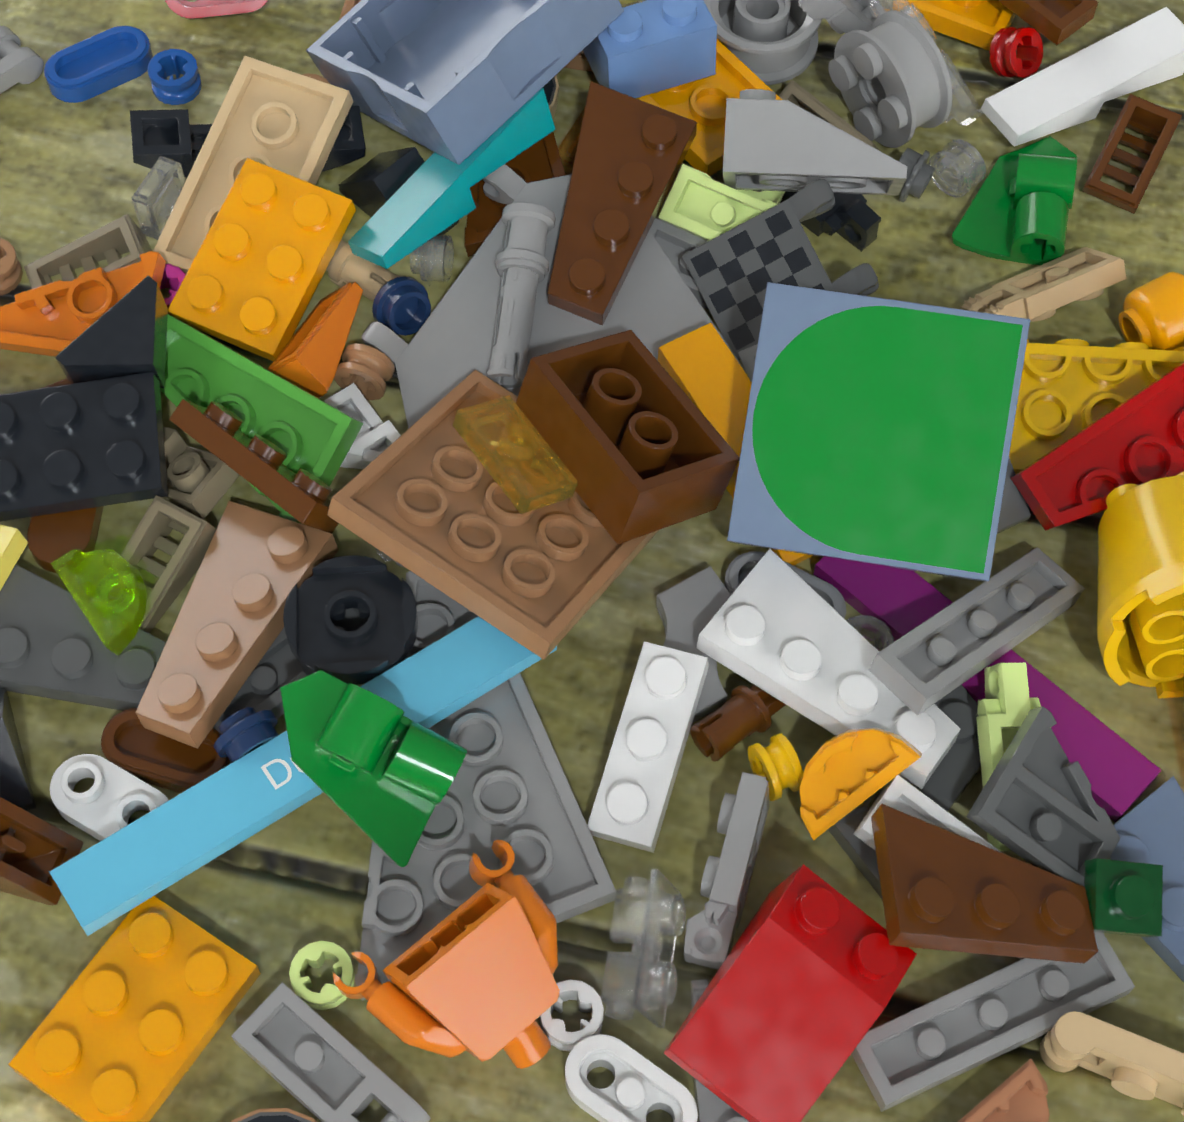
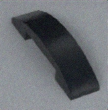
(171, 136)

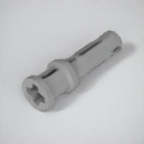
(521, 267)

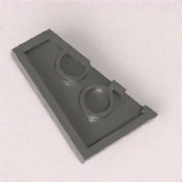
(56, 653)

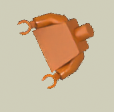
(475, 974)

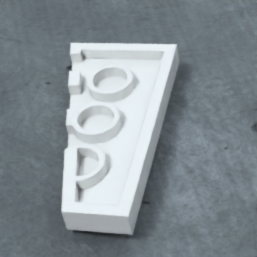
(816, 663)

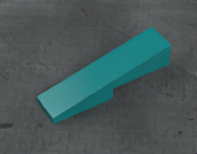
(441, 189)

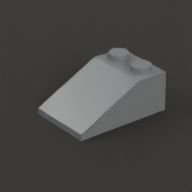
(787, 148)

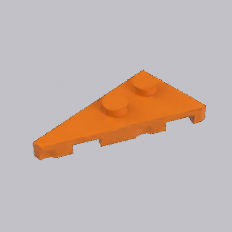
(57, 313)

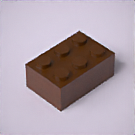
(627, 435)

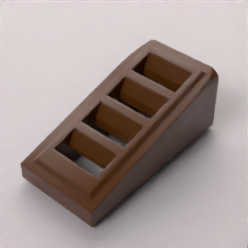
(1146, 119)

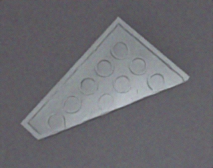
(504, 792)

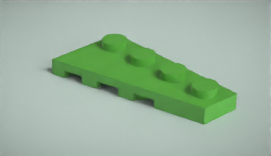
(291, 418)

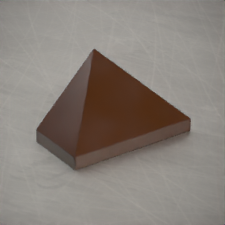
(30, 852)

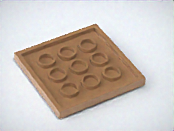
(456, 529)

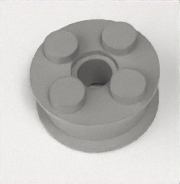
(767, 36)
(892, 79)

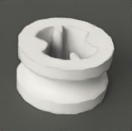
(588, 1002)

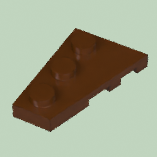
(972, 898)

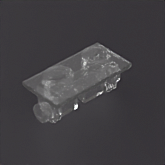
(645, 979)

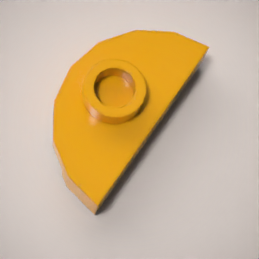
(849, 772)

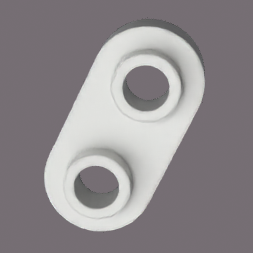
(108, 802)
(636, 1088)

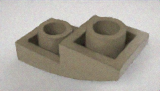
(194, 476)

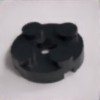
(326, 595)

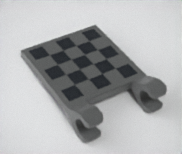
(772, 249)

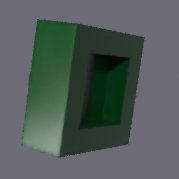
(1124, 897)

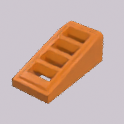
(318, 344)

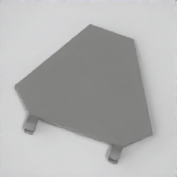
(462, 326)

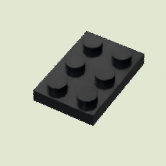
(81, 446)

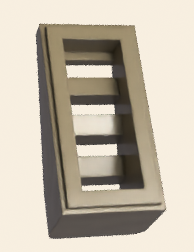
(104, 243)
(185, 560)

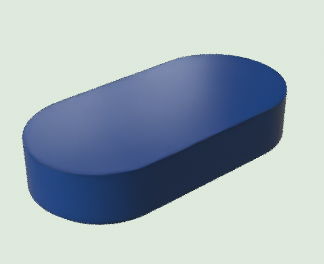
(98, 64)

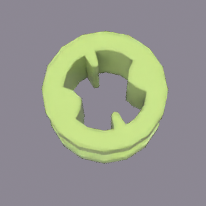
(314, 956)

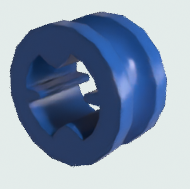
(167, 64)

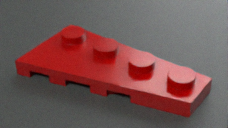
(1125, 446)

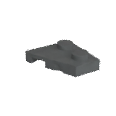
(1044, 804)

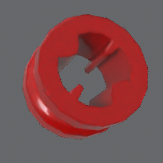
(1029, 52)

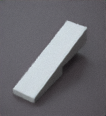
(1081, 83)

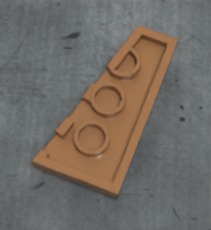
(229, 619)

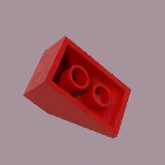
(790, 1001)

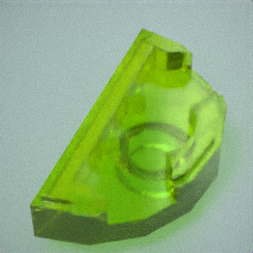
(107, 592)

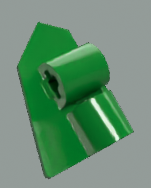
(1022, 206)
(369, 759)

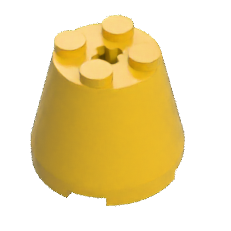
(1143, 585)

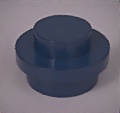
(402, 305)
(245, 732)

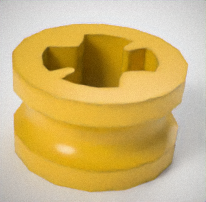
(778, 764)

